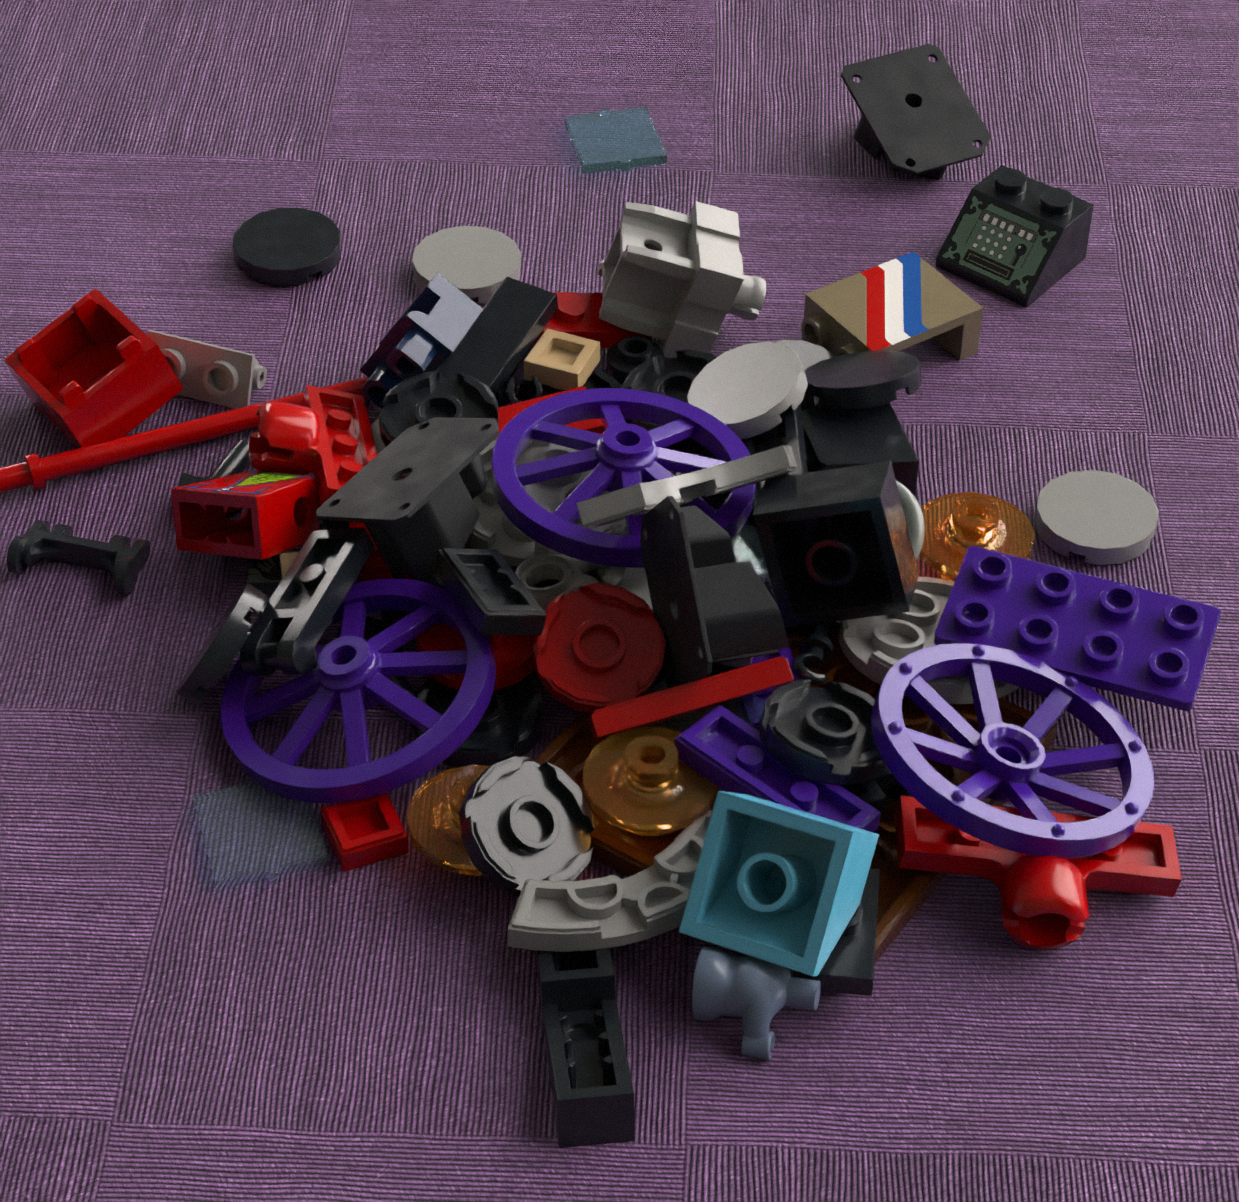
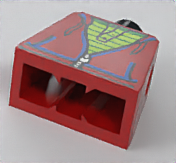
(275, 518)

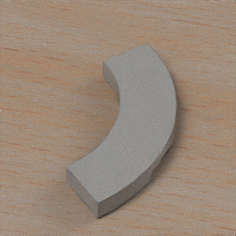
(684, 488)
(609, 909)

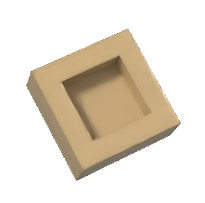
(562, 360)

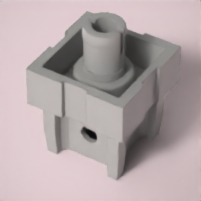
(677, 276)

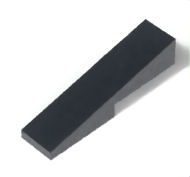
(585, 1048)

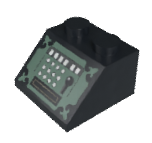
(1016, 236)

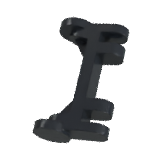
(62, 546)

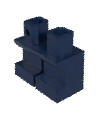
(420, 338)

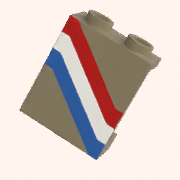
(892, 310)

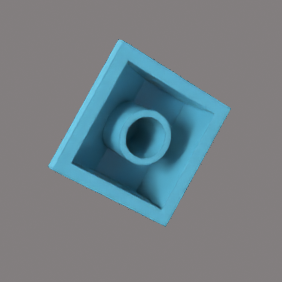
(777, 881)

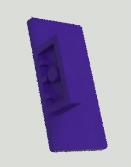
(1082, 626)

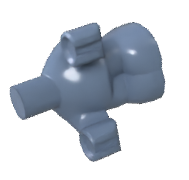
(749, 990)

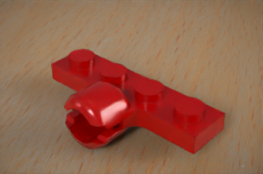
(320, 436)
(1039, 895)

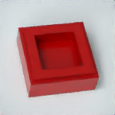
(364, 831)

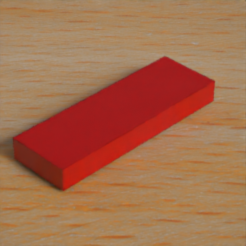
(690, 697)

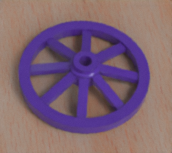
(617, 460)
(354, 678)
(1010, 760)

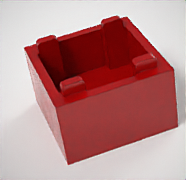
(94, 372)

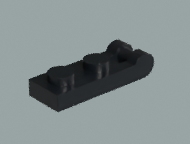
(305, 602)

